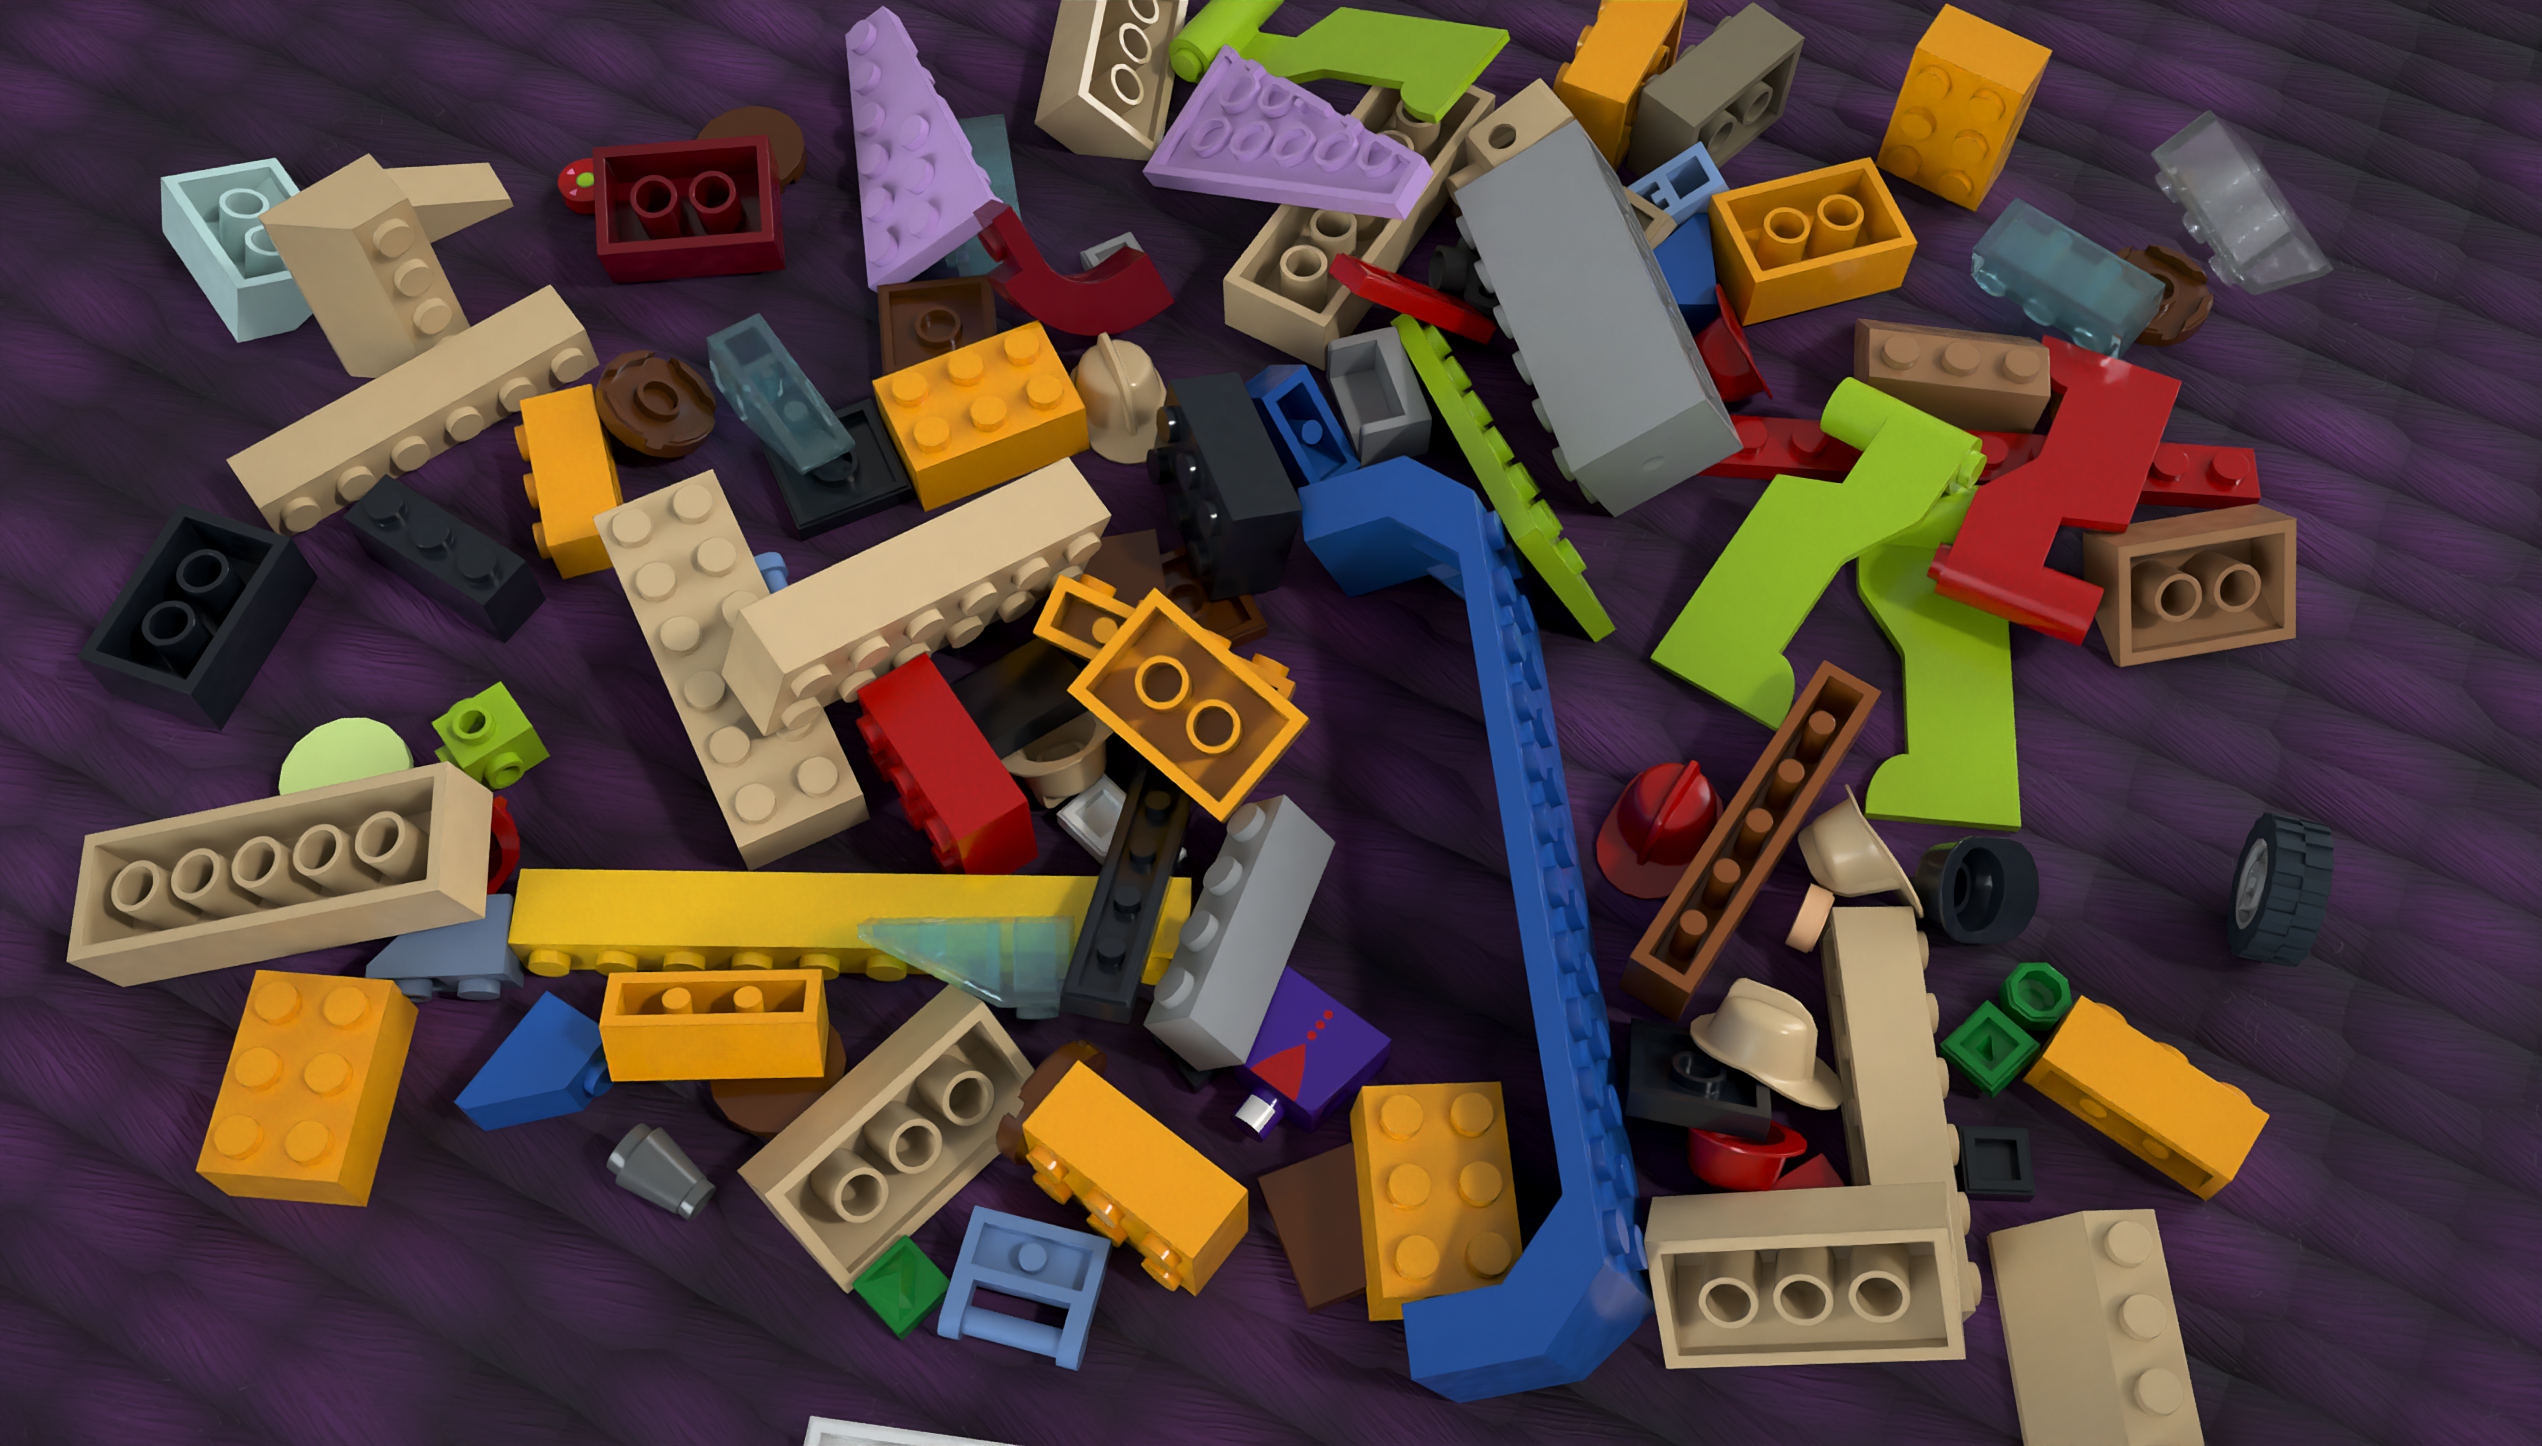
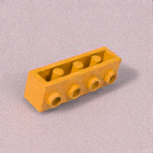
(1085, 617)

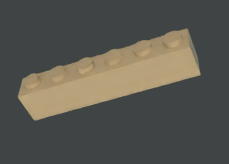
(414, 412)
(1889, 1062)

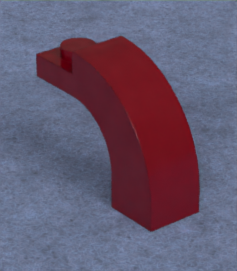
(1104, 299)

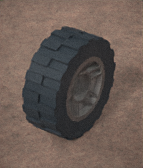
(2280, 890)

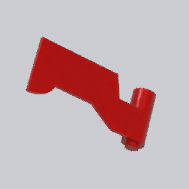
(2081, 479)

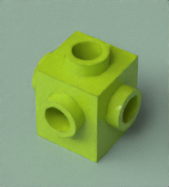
(489, 738)

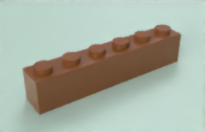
(1748, 841)

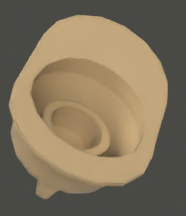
(1119, 398)
(1063, 760)
(1851, 857)
(1771, 1041)

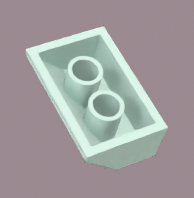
(218, 236)

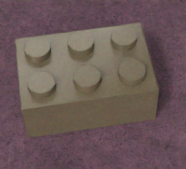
(1717, 92)

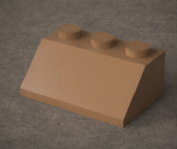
(1956, 374)
(2194, 583)

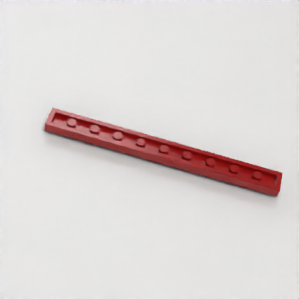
(2177, 477)

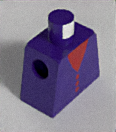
(1305, 1060)

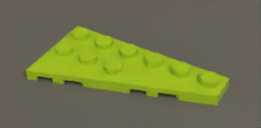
(1507, 485)

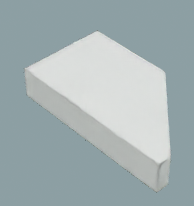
(1094, 816)

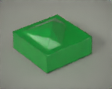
(1989, 1049)
(903, 1287)

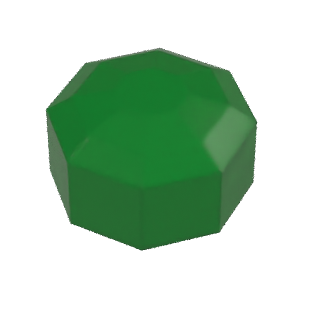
(2035, 996)

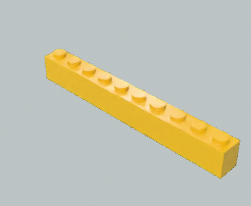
(776, 918)

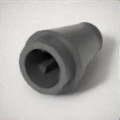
(659, 1171)

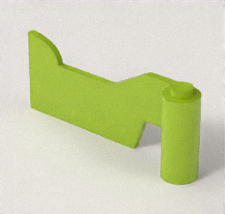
(1419, 56)
(1800, 537)
(1955, 688)

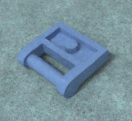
(1030, 1263)

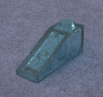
(775, 395)
(991, 957)

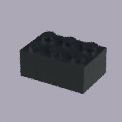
(1223, 485)
(199, 616)

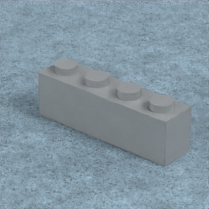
(1240, 934)

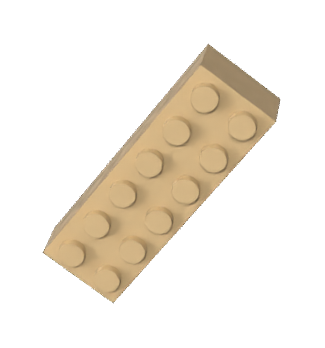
(1283, 280)
(686, 582)
(911, 596)
(283, 875)

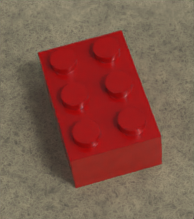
(945, 772)

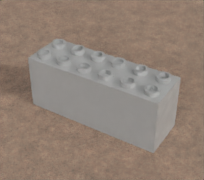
(1594, 323)

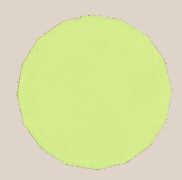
(343, 753)

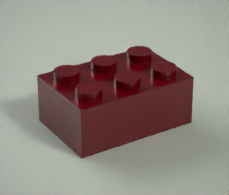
(688, 208)

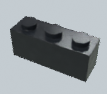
(445, 558)

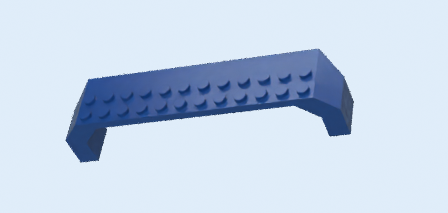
(1586, 1268)

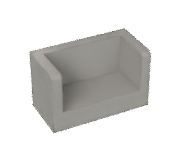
(1378, 396)

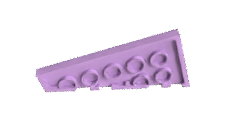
(1284, 146)
(910, 156)

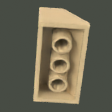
(1110, 76)
(365, 268)
(893, 1136)
(1806, 1276)
(2093, 1332)

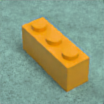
(570, 477)
(715, 1025)
(2147, 1097)

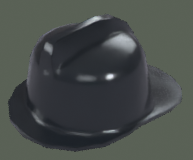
(1977, 889)

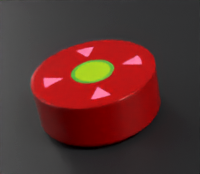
(577, 186)

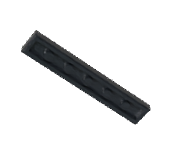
(1128, 898)

